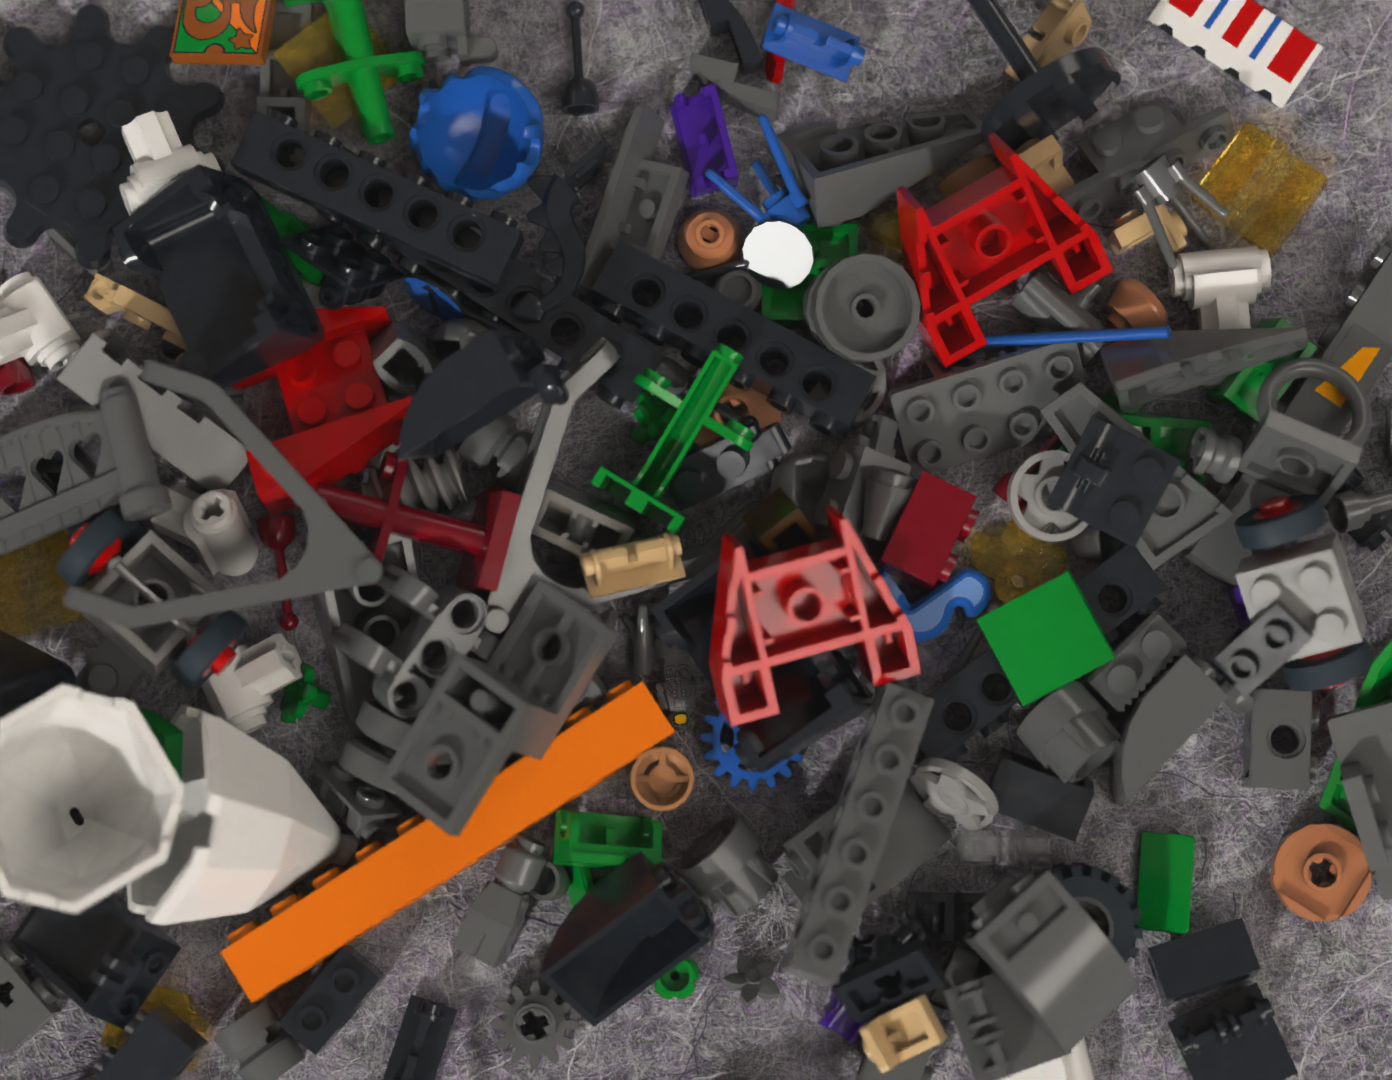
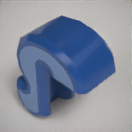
(931, 614)

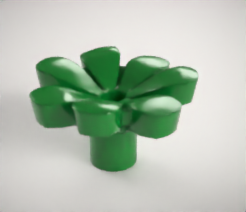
(652, 418)
(302, 695)

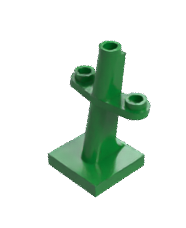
(359, 69)
(678, 437)

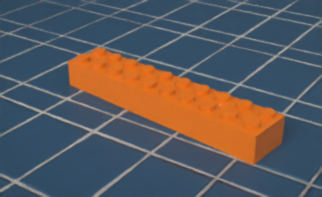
(426, 857)

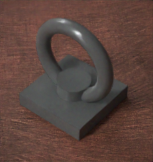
(1295, 453)

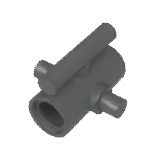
(1056, 310)

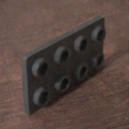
(982, 403)
(1365, 760)

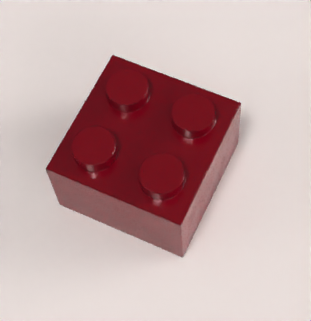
(927, 532)

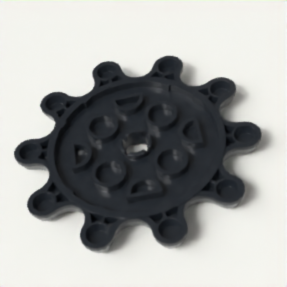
(58, 93)

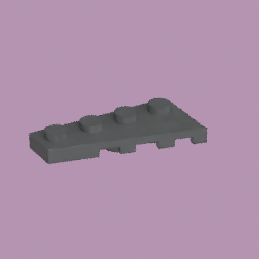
(1186, 507)

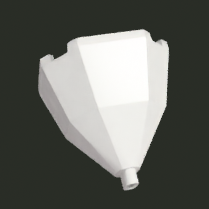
(88, 757)
(241, 830)

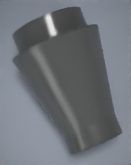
(884, 501)

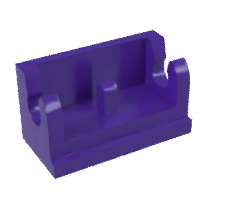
(703, 139)

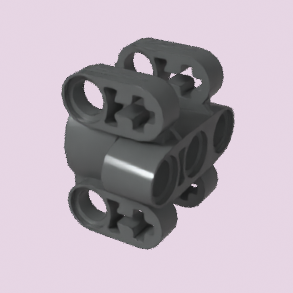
(432, 621)

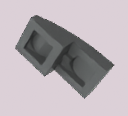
(741, 96)

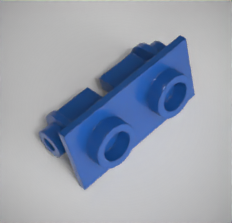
(812, 43)

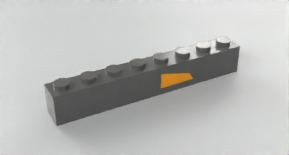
(1357, 345)

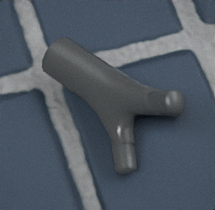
(643, 638)

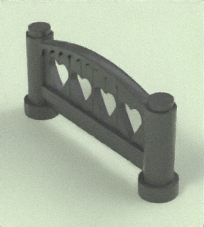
(122, 475)

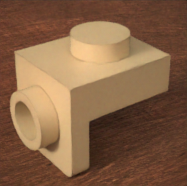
(1046, 161)
(1135, 227)
(901, 1033)

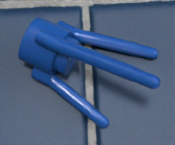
(780, 203)

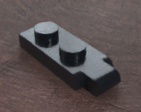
(724, 465)

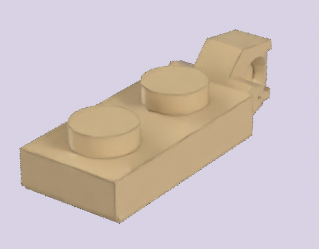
(139, 310)

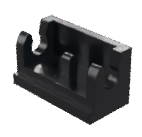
(1039, 796)
(1203, 961)

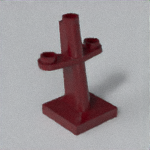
(480, 542)

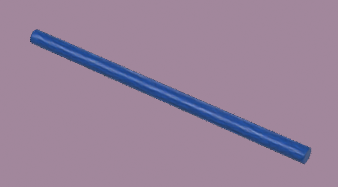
(1080, 336)

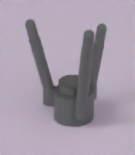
(1160, 182)

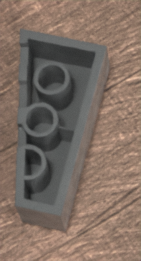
(177, 426)

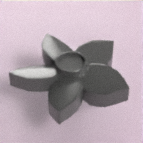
(752, 980)

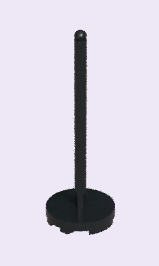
(1046, 95)

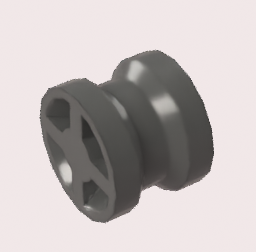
(1213, 455)

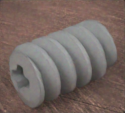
(425, 485)

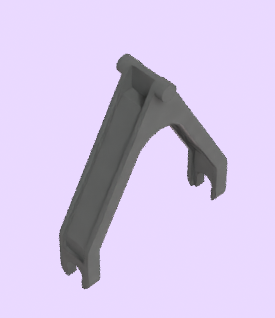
(332, 554)
(520, 569)

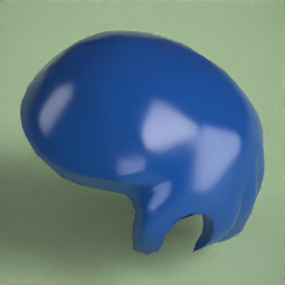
(479, 133)

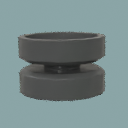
(889, 308)
(370, 756)

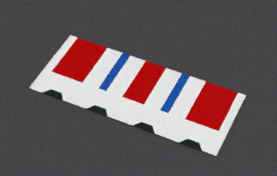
(1242, 42)

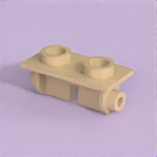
(1063, 27)
(632, 565)

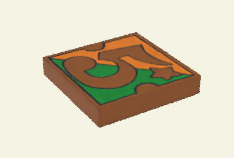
(223, 32)

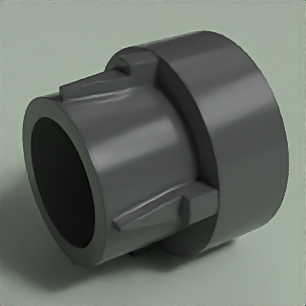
(1070, 733)
(728, 866)

